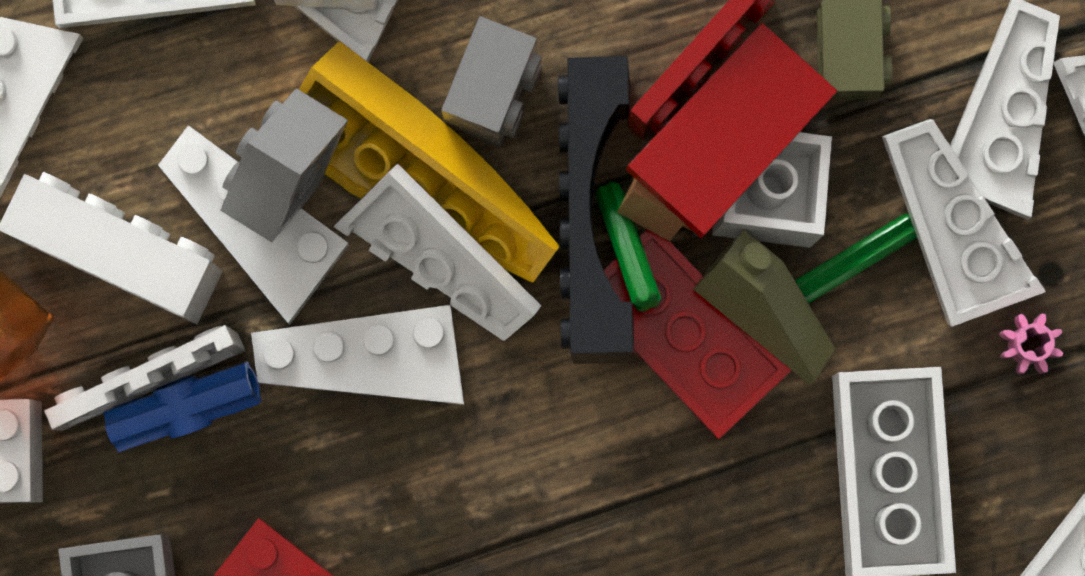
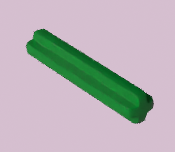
(628, 249)
(856, 258)

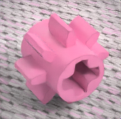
(1043, 351)

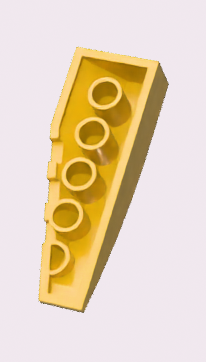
(394, 128)

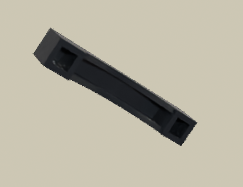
(597, 99)

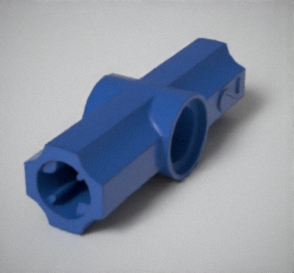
(182, 406)

